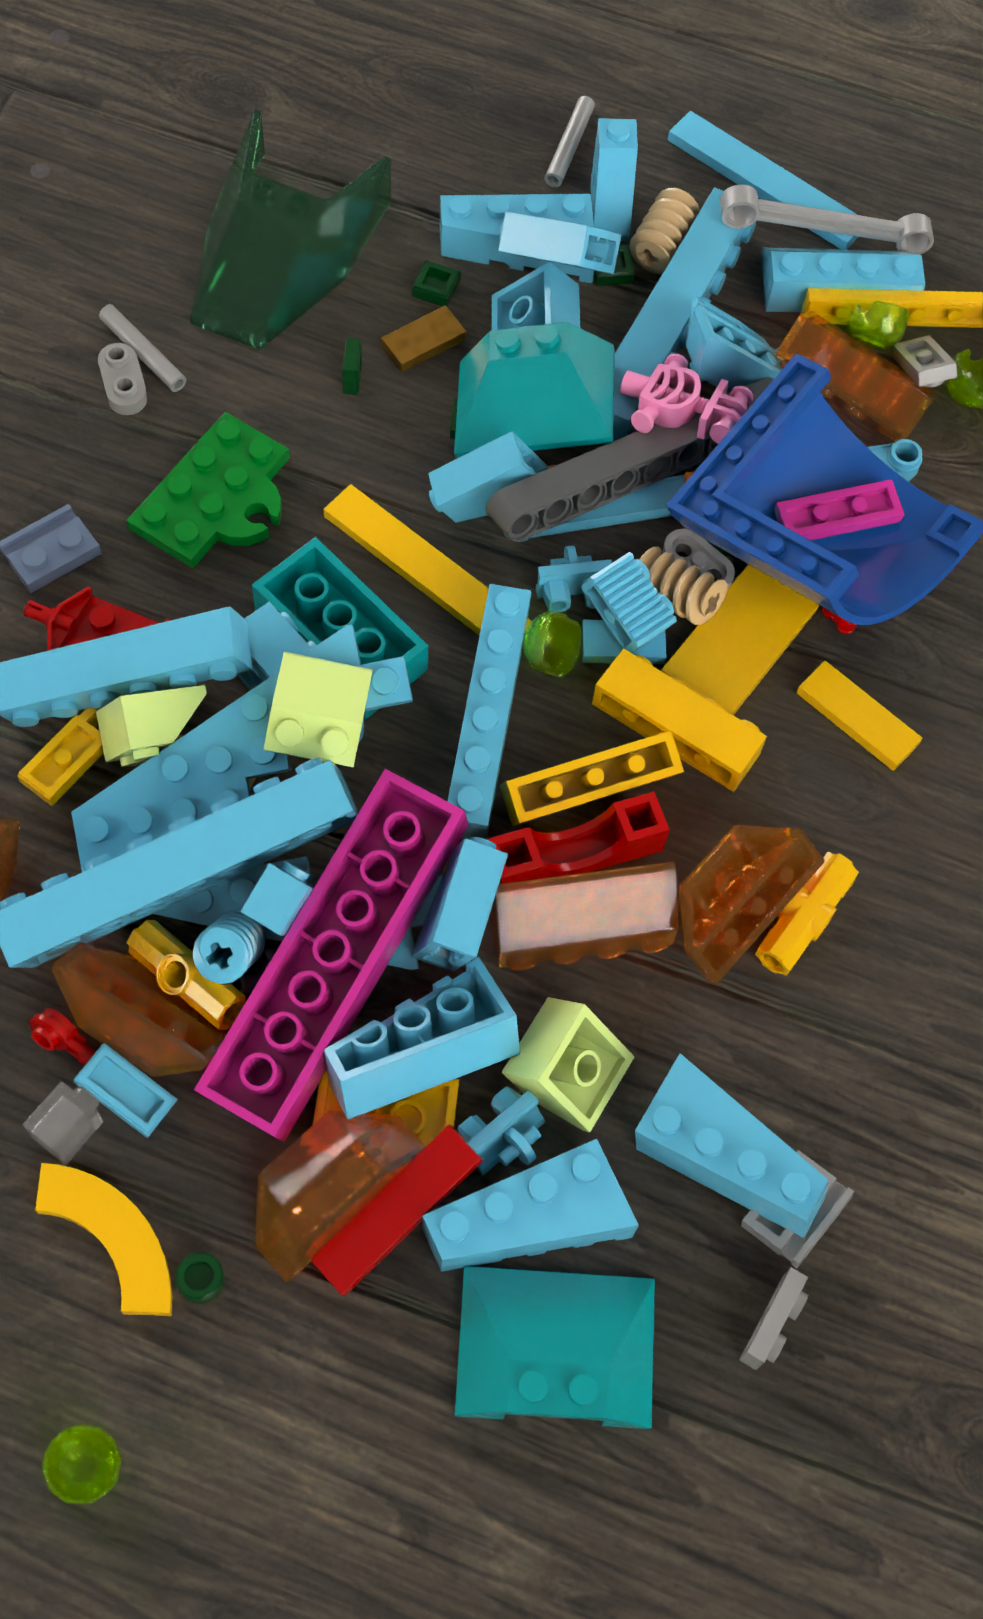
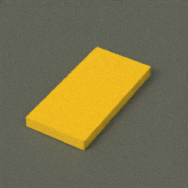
(742, 640)

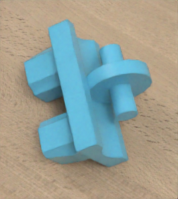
(565, 578)
(509, 1133)

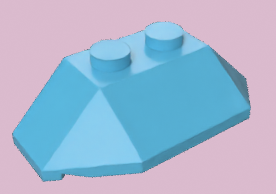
(727, 348)

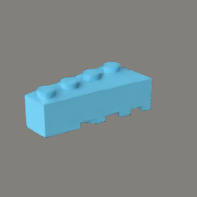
(473, 223)
(424, 1043)
(727, 1149)
(536, 1211)

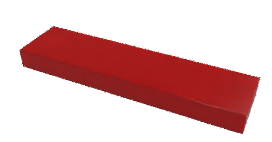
(396, 1210)

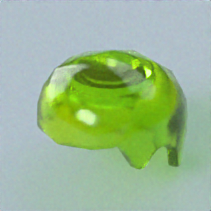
(879, 326)
(968, 385)
(552, 643)
(81, 1464)

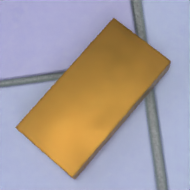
(423, 338)

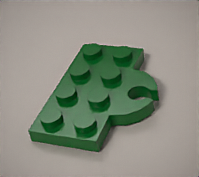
(214, 493)

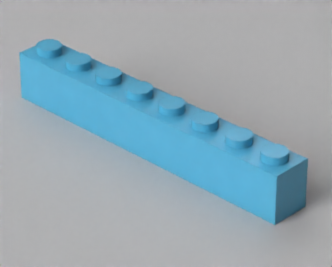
(664, 319)

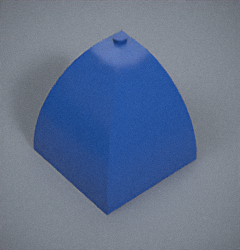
(798, 448)

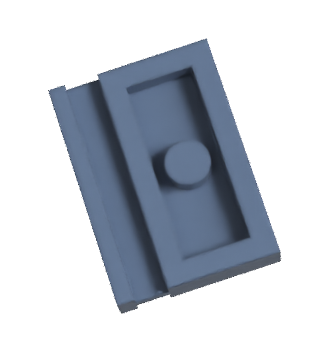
(49, 548)

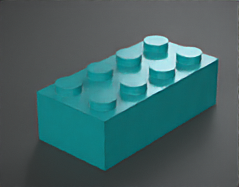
(328, 596)

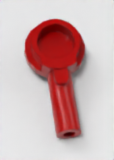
(54, 1031)

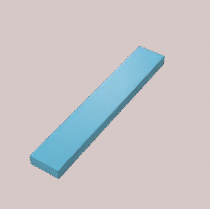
(750, 168)

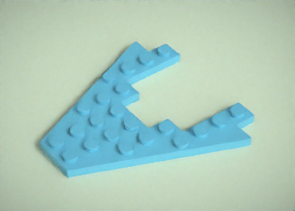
(215, 765)

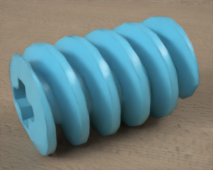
(229, 947)

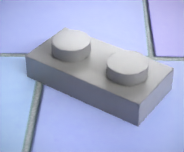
(925, 361)
(786, 1302)

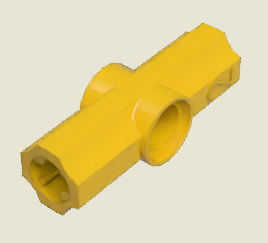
(807, 914)
(178, 975)

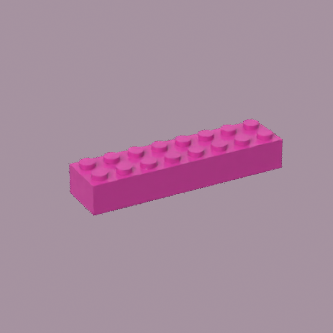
(333, 954)

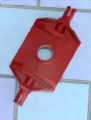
(84, 619)

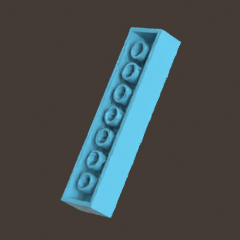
(176, 864)

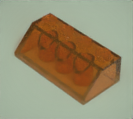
(859, 376)
(585, 915)

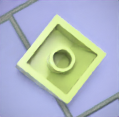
(318, 709)
(143, 723)
(569, 1062)

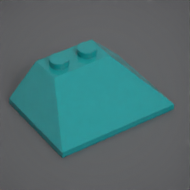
(541, 384)
(556, 1346)

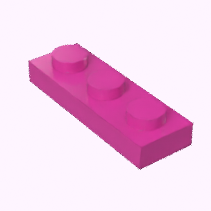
(841, 510)

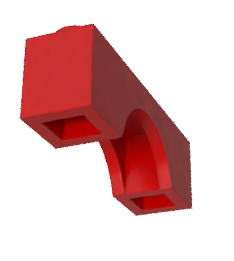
(616, 836)

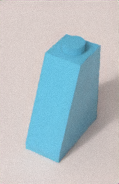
(614, 175)
(559, 242)
(470, 481)
(461, 905)

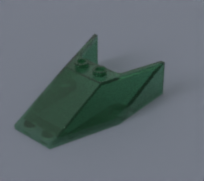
(278, 247)

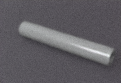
(569, 141)
(143, 347)

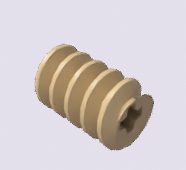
(663, 229)
(690, 593)

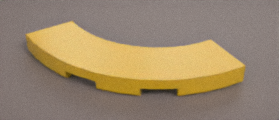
(120, 1229)

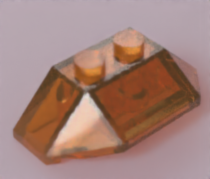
(741, 892)
(128, 1011)
(326, 1182)

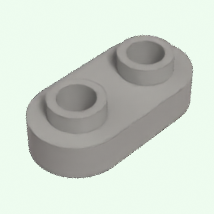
(122, 375)
(699, 554)

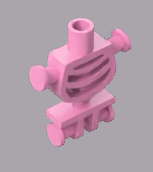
(674, 397)

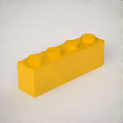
(700, 726)
(591, 778)

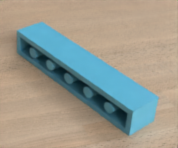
(123, 664)
(489, 706)

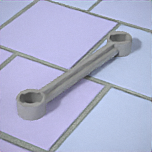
(909, 233)

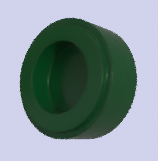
(199, 1277)

